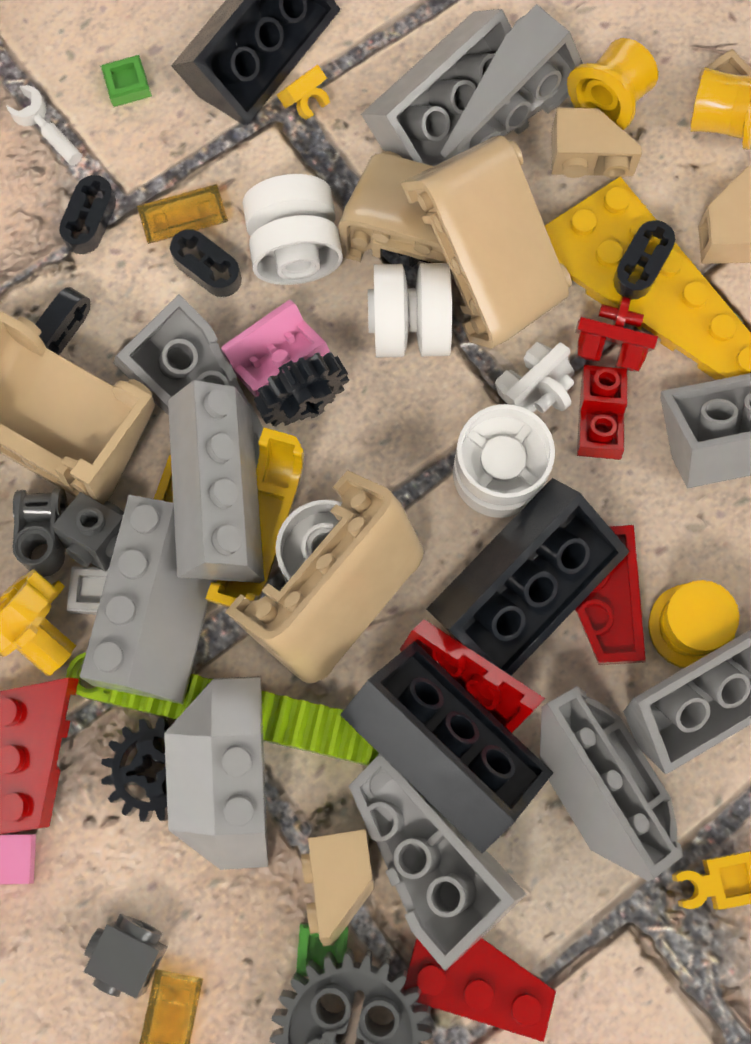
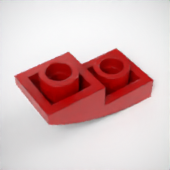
(602, 412)

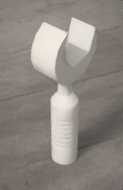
(34, 115)

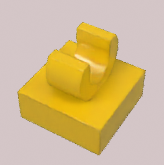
(302, 89)

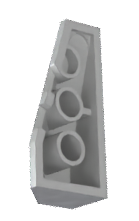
(519, 82)
(174, 352)
(441, 877)

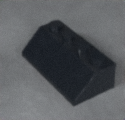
(250, 51)
(529, 577)
(447, 745)

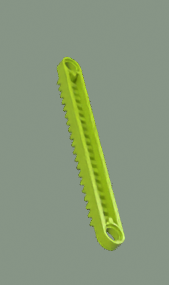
(285, 719)

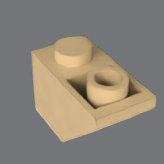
(591, 144)
(727, 224)
(341, 881)

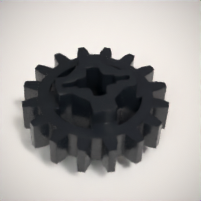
(301, 389)
(123, 776)

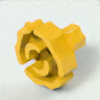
(25, 625)

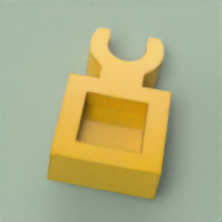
(725, 881)

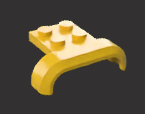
(277, 483)

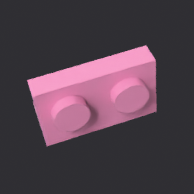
(270, 344)

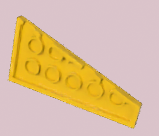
(681, 302)

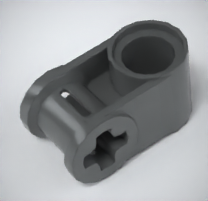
(33, 526)

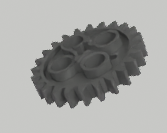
(310, 1023)

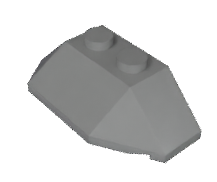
(220, 774)
(608, 785)

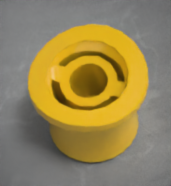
(614, 81)
(723, 105)
(692, 621)

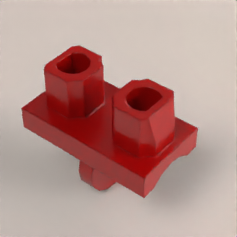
(633, 343)

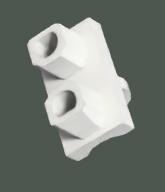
(544, 383)

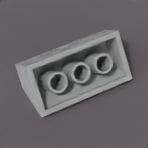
(430, 98)
(710, 429)
(214, 484)
(146, 613)
(694, 706)

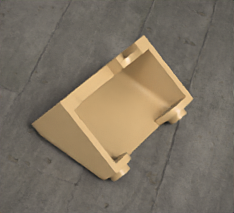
(383, 218)
(491, 239)
(63, 417)
(339, 584)

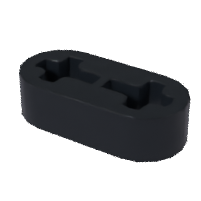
(81, 212)
(651, 263)
(201, 269)
(63, 319)

